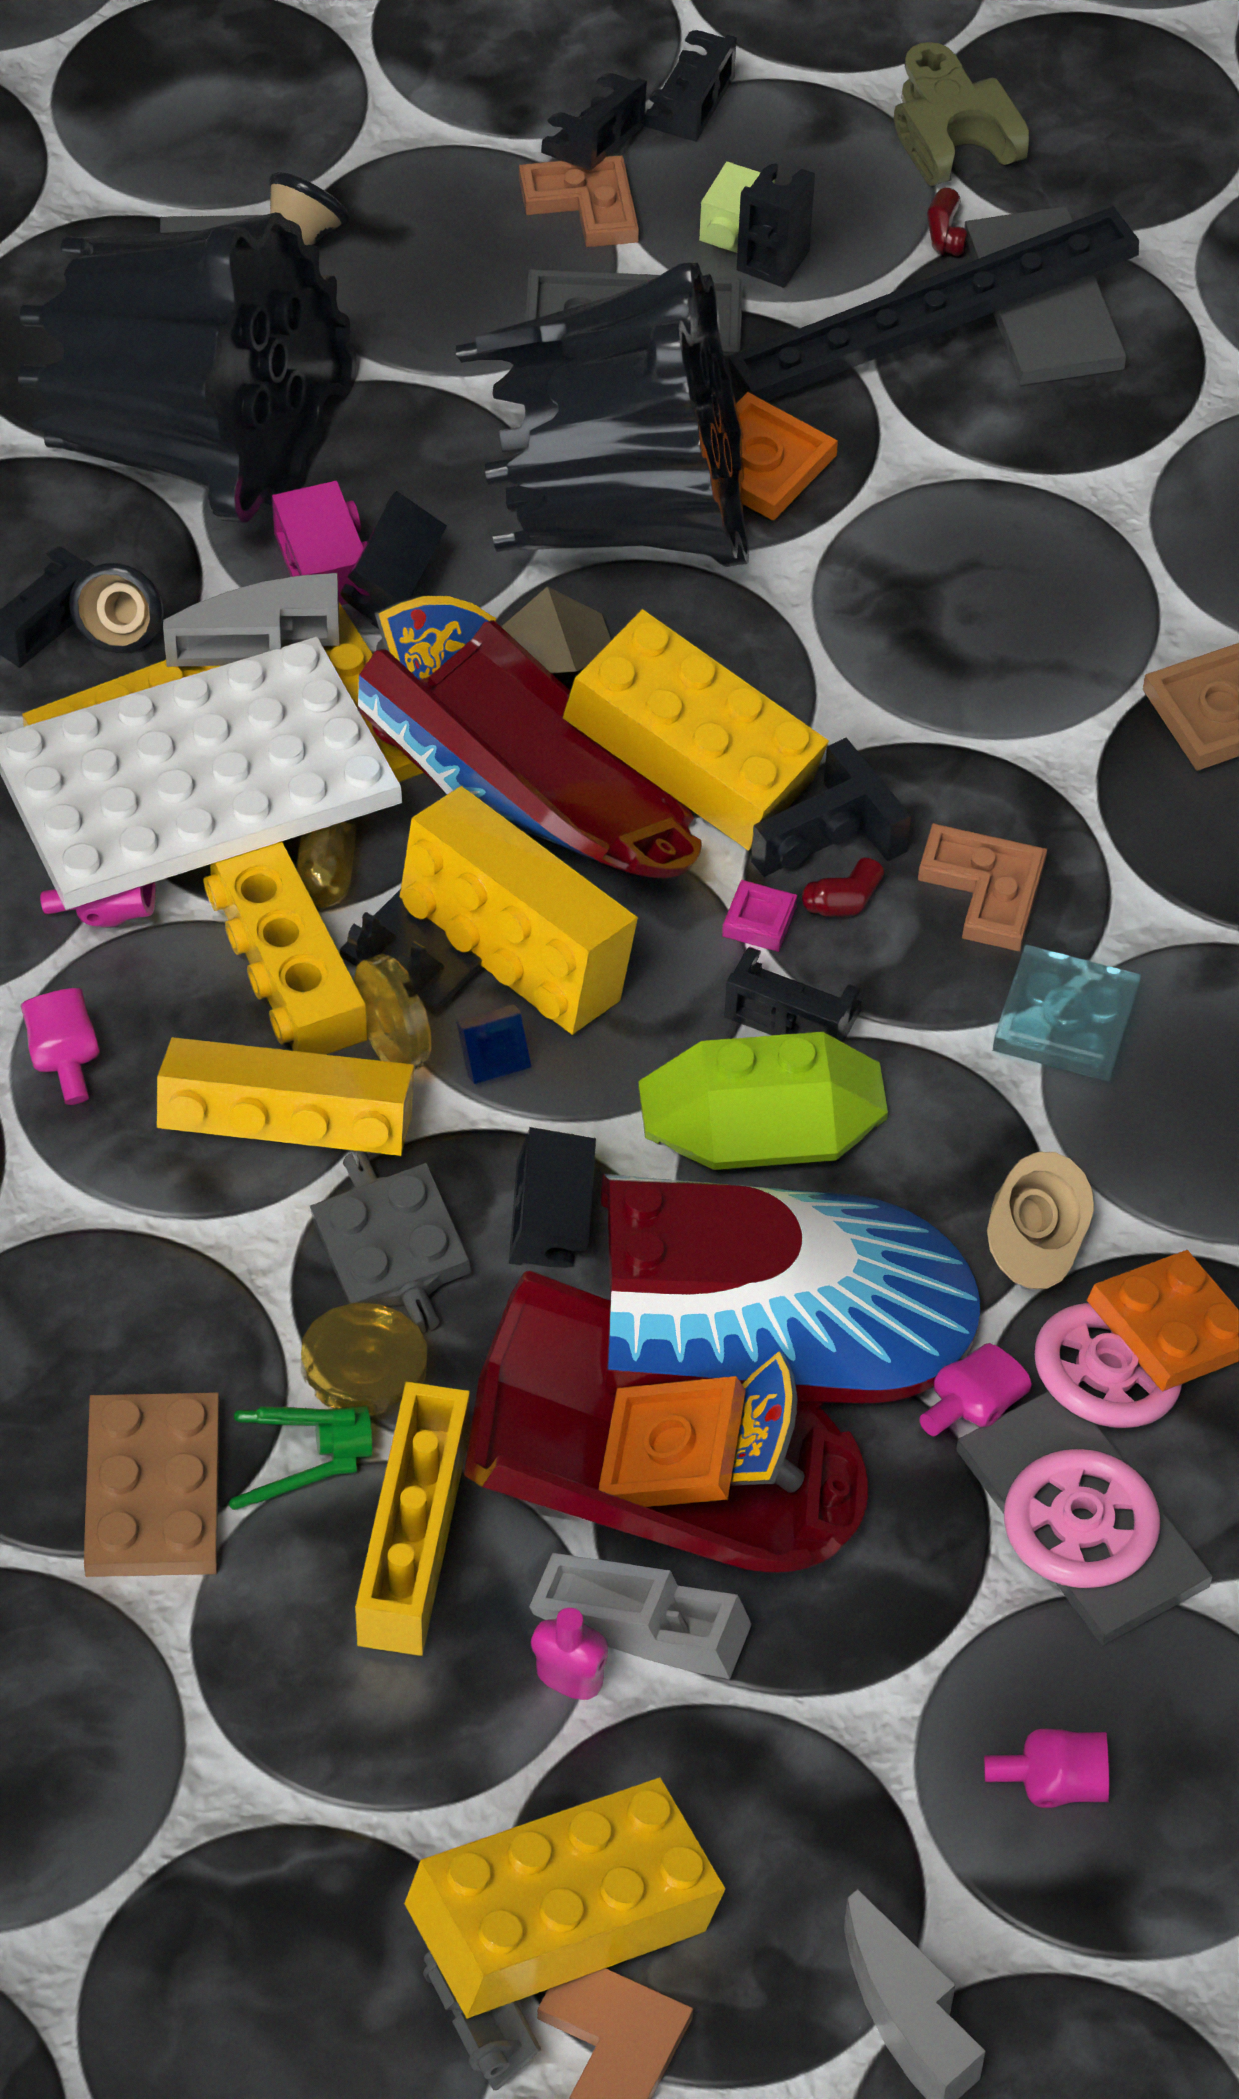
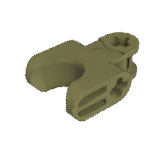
(949, 110)

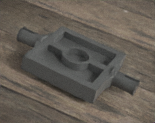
(391, 1239)

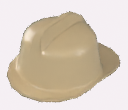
(1040, 1219)

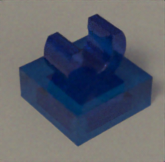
(494, 1044)

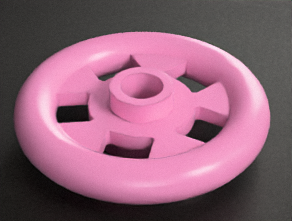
(1104, 1365)
(1065, 1561)

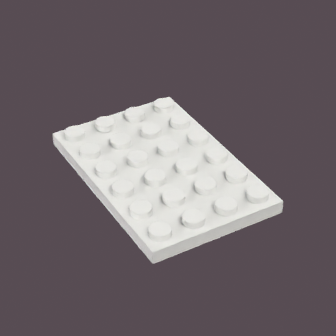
(194, 772)

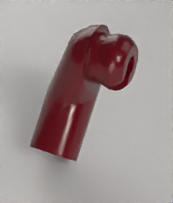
(940, 217)
(844, 895)

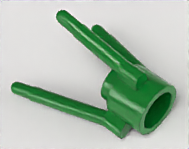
(339, 1432)

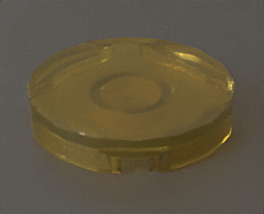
(394, 1021)
(362, 1356)

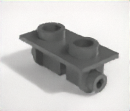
(496, 2040)

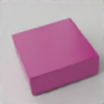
(759, 915)

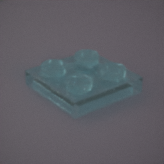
(1066, 1013)

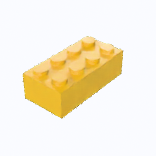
(694, 728)
(517, 909)
(563, 1896)

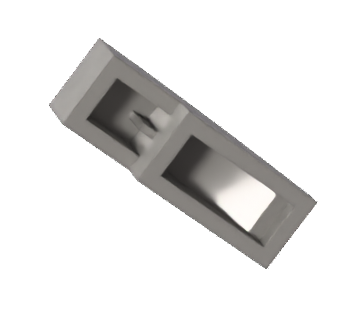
(254, 621)
(647, 1612)
(910, 2004)

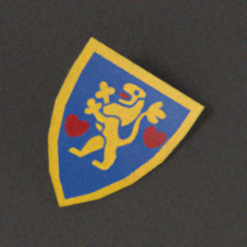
(428, 630)
(767, 1428)

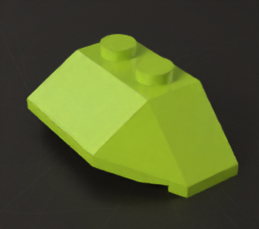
(763, 1100)

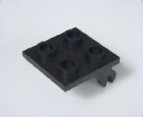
(419, 946)

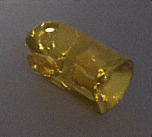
(327, 863)

